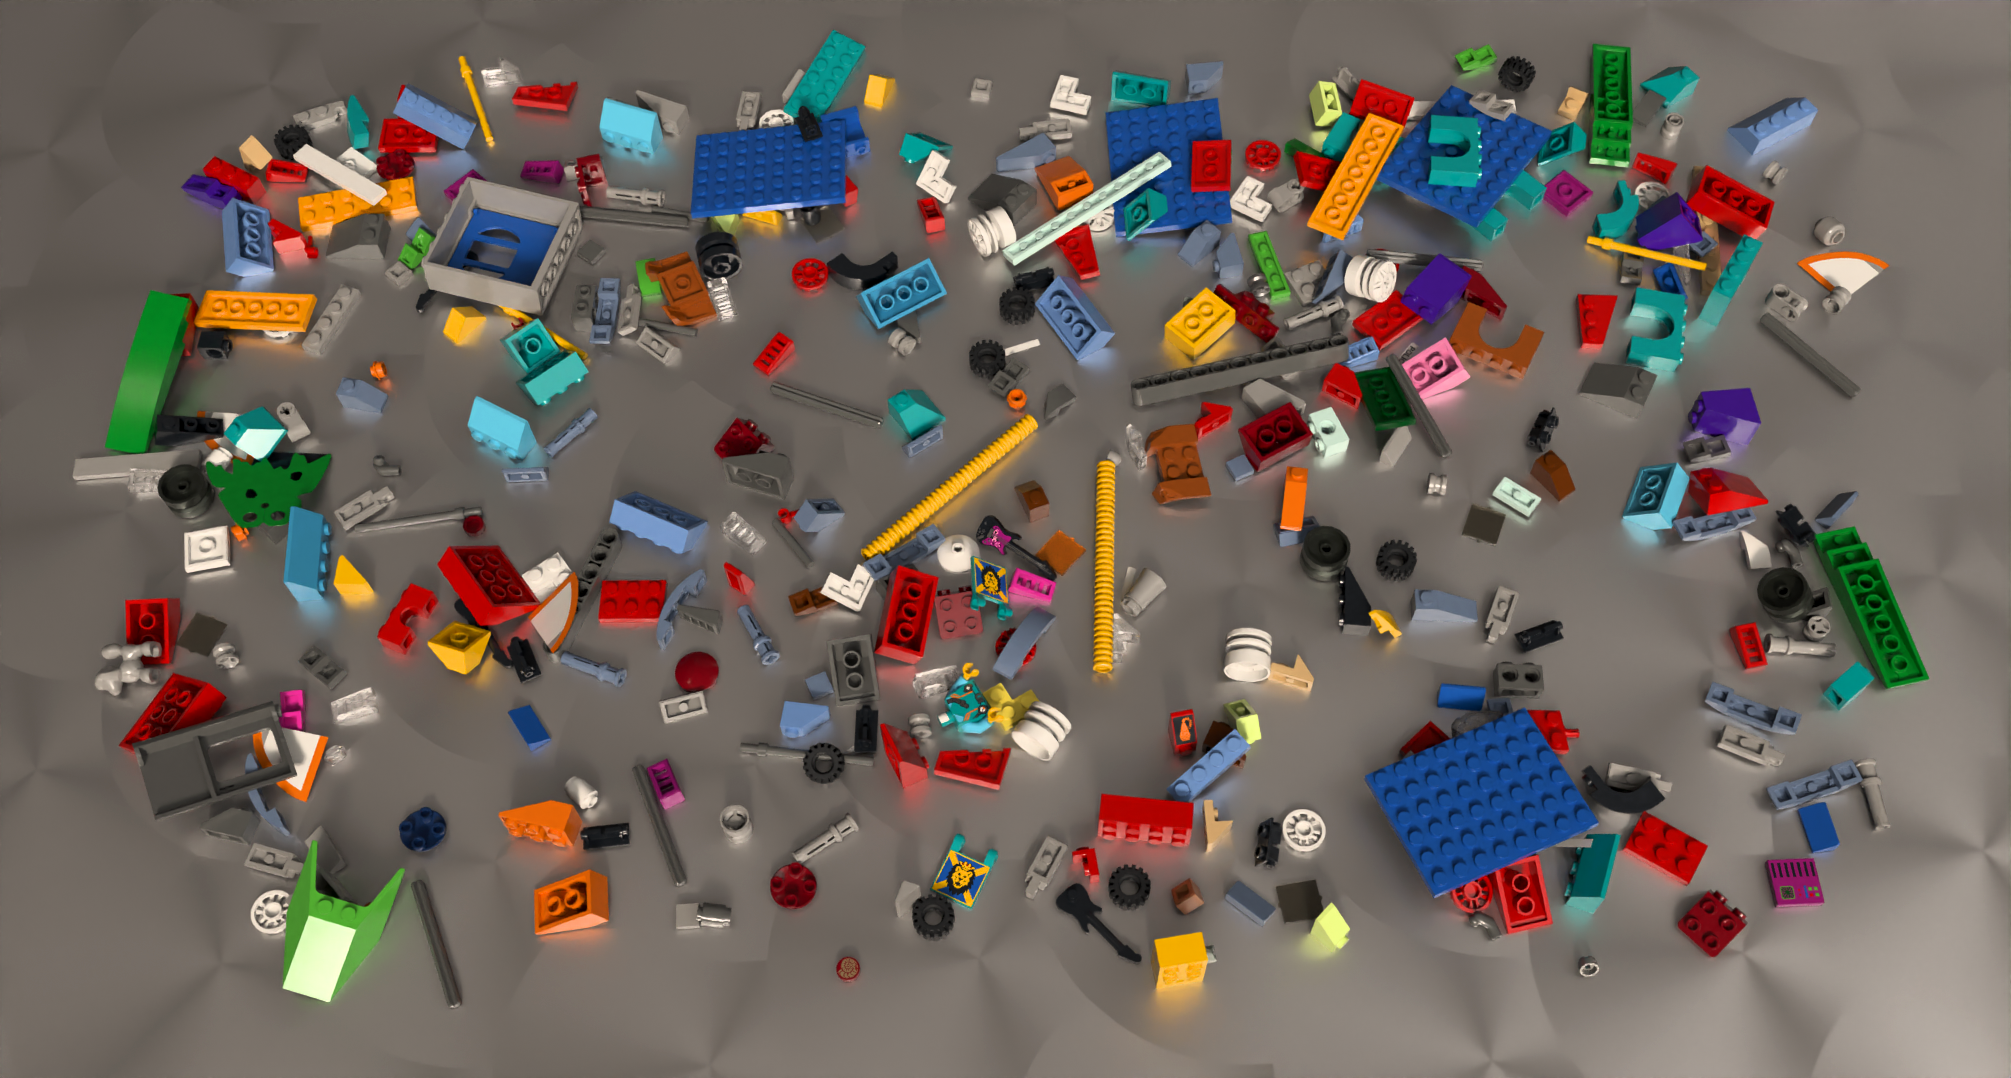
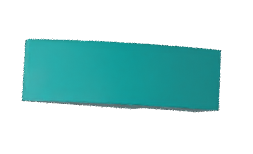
(357, 124)

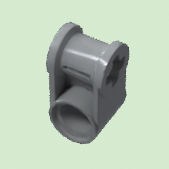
(1286, 195)
(1785, 300)
(292, 421)

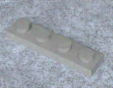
(331, 319)

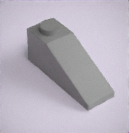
(671, 115)

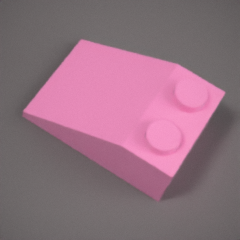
(1436, 369)

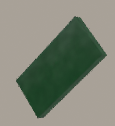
(1384, 399)

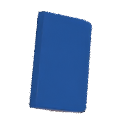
(1669, 279)
(1460, 697)
(529, 727)
(1818, 828)

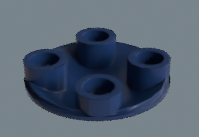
(422, 830)

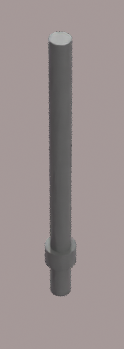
(458, 514)
(764, 749)

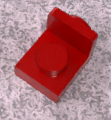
(1089, 860)

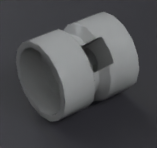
(736, 824)

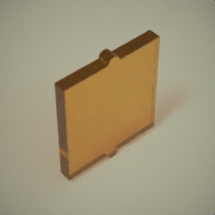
(1061, 552)

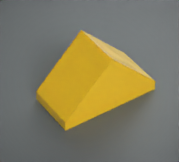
(878, 89)
(462, 322)
(349, 580)

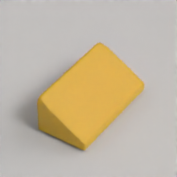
(772, 217)

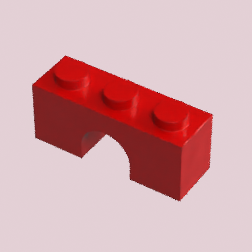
(227, 174)
(413, 602)

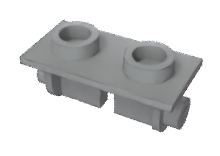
(1346, 81)

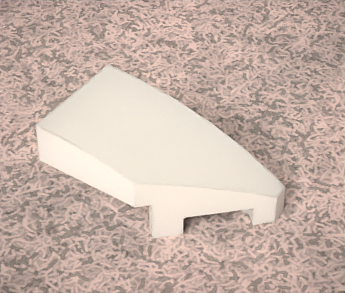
(1756, 552)

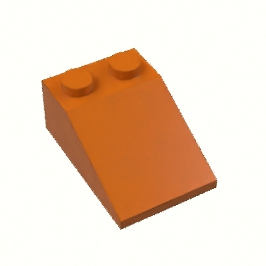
(572, 903)

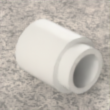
(218, 457)
(581, 792)

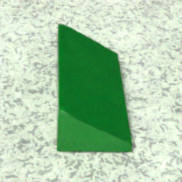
(1295, 145)

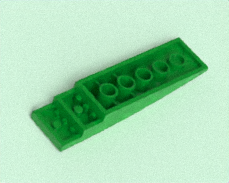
(1610, 106)
(148, 372)
(1870, 607)

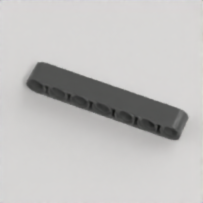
(590, 586)

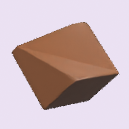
(1187, 896)

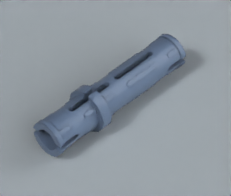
(578, 426)

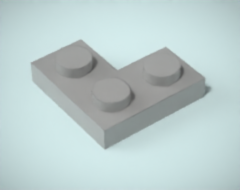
(1302, 281)

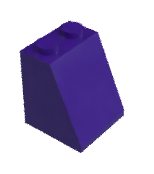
(1668, 224)
(1436, 289)
(1726, 414)

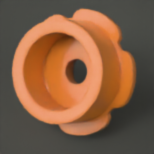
(378, 370)
(1016, 394)
(239, 532)

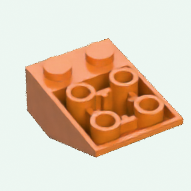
(1065, 182)
(544, 821)

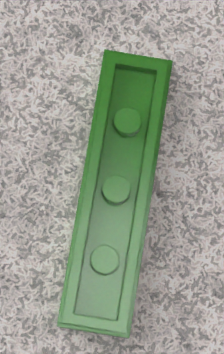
(1269, 264)

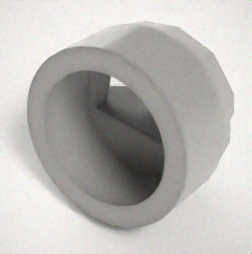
(1114, 457)
(1588, 971)

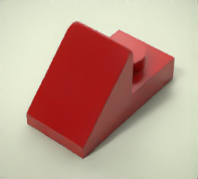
(286, 237)
(1213, 418)

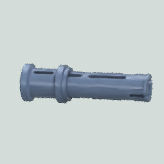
(761, 642)
(602, 671)

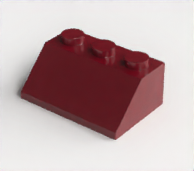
(1274, 436)

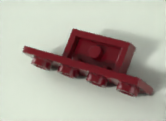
(1250, 312)

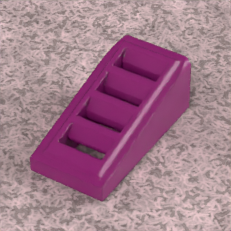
(553, 175)
(672, 795)

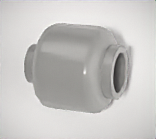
(1829, 231)

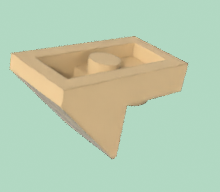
(1573, 103)
(254, 154)
(1297, 677)
(1213, 829)

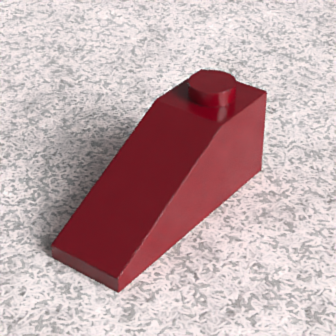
(1482, 294)

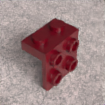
(591, 174)
(743, 439)
(955, 615)
(1713, 923)

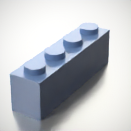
(1209, 767)

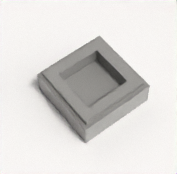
(981, 88)
(399, 273)
(686, 916)

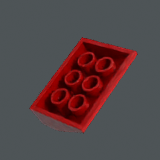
(487, 583)
(176, 706)

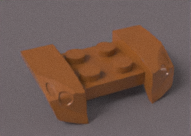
(682, 288)
(1177, 464)

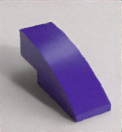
(210, 191)

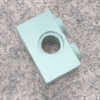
(1327, 421)

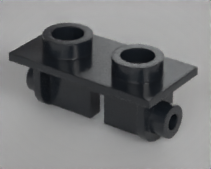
(808, 125)
(1036, 280)
(1547, 422)
(1799, 533)
(1540, 635)
(523, 659)
(866, 730)
(1269, 833)
(605, 836)

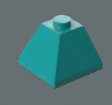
(1673, 84)
(1562, 143)
(919, 146)
(1144, 212)
(530, 345)
(914, 412)
(256, 433)

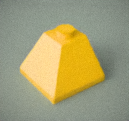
(460, 646)

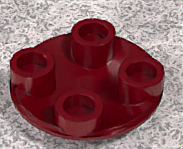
(395, 165)
(697, 672)
(793, 886)

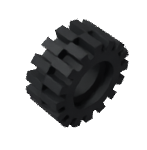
(1520, 67)
(288, 135)
(1017, 315)
(987, 349)
(1399, 550)
(837, 763)
(1136, 875)
(933, 930)

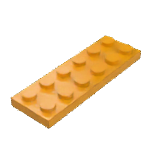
(337, 206)
(255, 310)

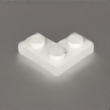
(1066, 98)
(932, 180)
(1246, 200)
(550, 571)
(851, 592)

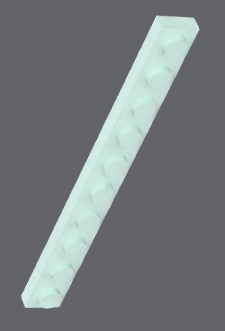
(1086, 208)

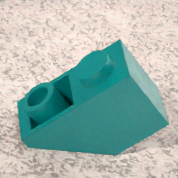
(1848, 686)

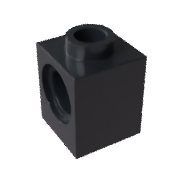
(214, 345)

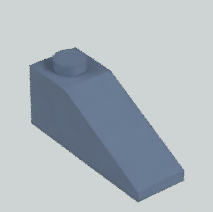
(1027, 155)
(1333, 276)
(1442, 606)

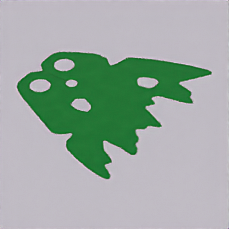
(270, 484)

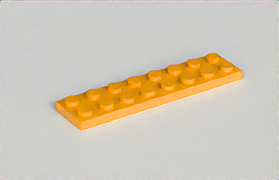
(1355, 176)

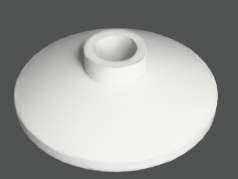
(957, 561)

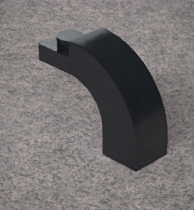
(858, 276)
(1636, 801)

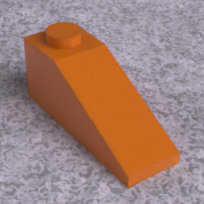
(1294, 498)

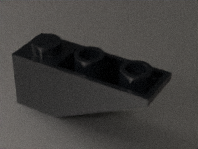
(185, 430)
(1355, 606)

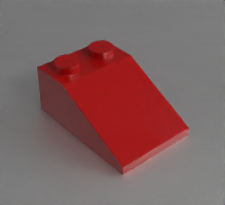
(1723, 491)
(153, 621)
(903, 755)
(1521, 895)

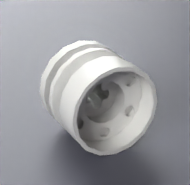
(991, 231)
(1370, 278)
(1247, 655)
(1041, 730)

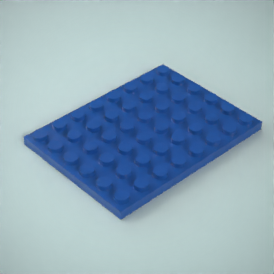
(1170, 130)
(1505, 153)
(768, 170)
(1480, 802)

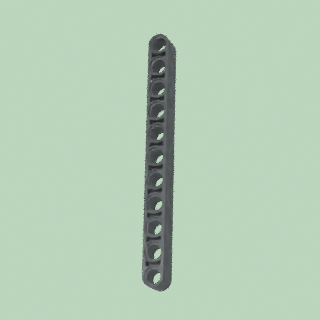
(1240, 370)

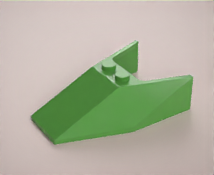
(328, 935)

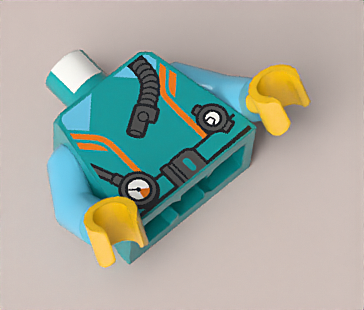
(967, 705)

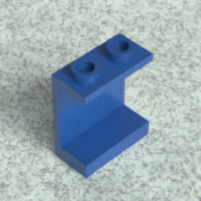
(855, 138)

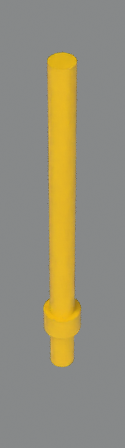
(467, 73)
(1608, 244)
(556, 338)

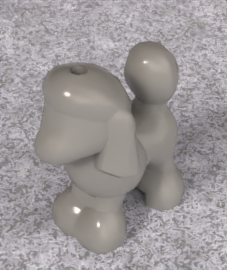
(131, 668)

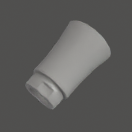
(1142, 592)

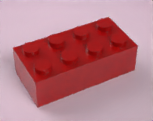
(1729, 203)
(906, 615)
(1145, 820)

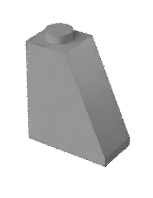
(1265, 398)

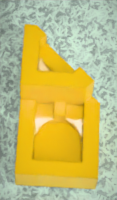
(1385, 621)

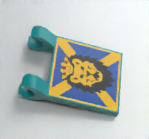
(989, 583)
(962, 876)

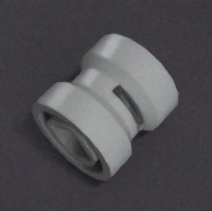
(1672, 126)
(1836, 300)
(900, 340)

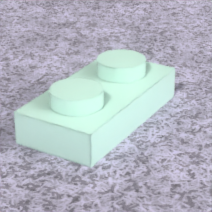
(1516, 496)

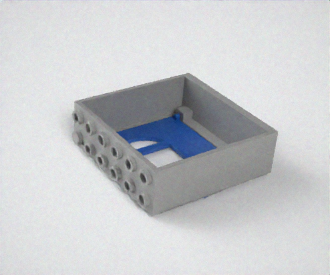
(546, 233)

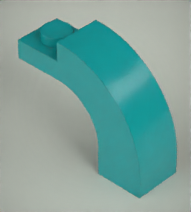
(1617, 223)

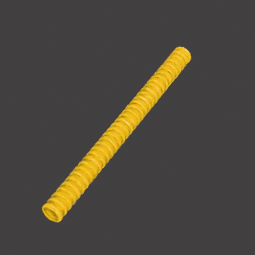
(950, 487)
(1104, 567)

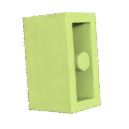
(1325, 104)

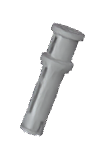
(644, 196)
(1322, 309)
(1788, 645)
(1871, 785)
(834, 833)

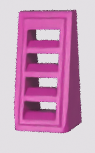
(1033, 579)

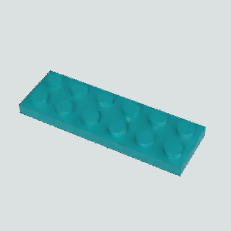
(825, 76)

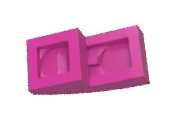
(293, 710)

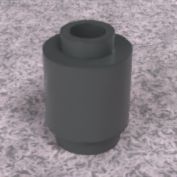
(713, 915)

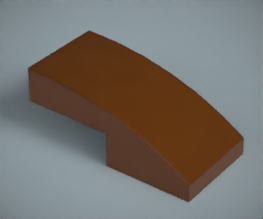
(810, 602)

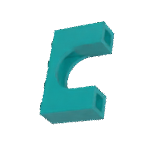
(1464, 134)
(1340, 137)
(1526, 191)
(1730, 280)
(1669, 311)

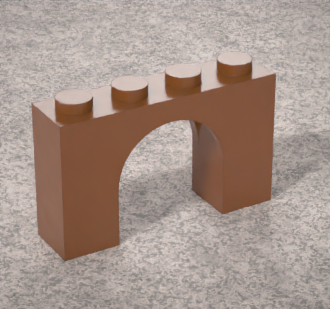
(1512, 360)

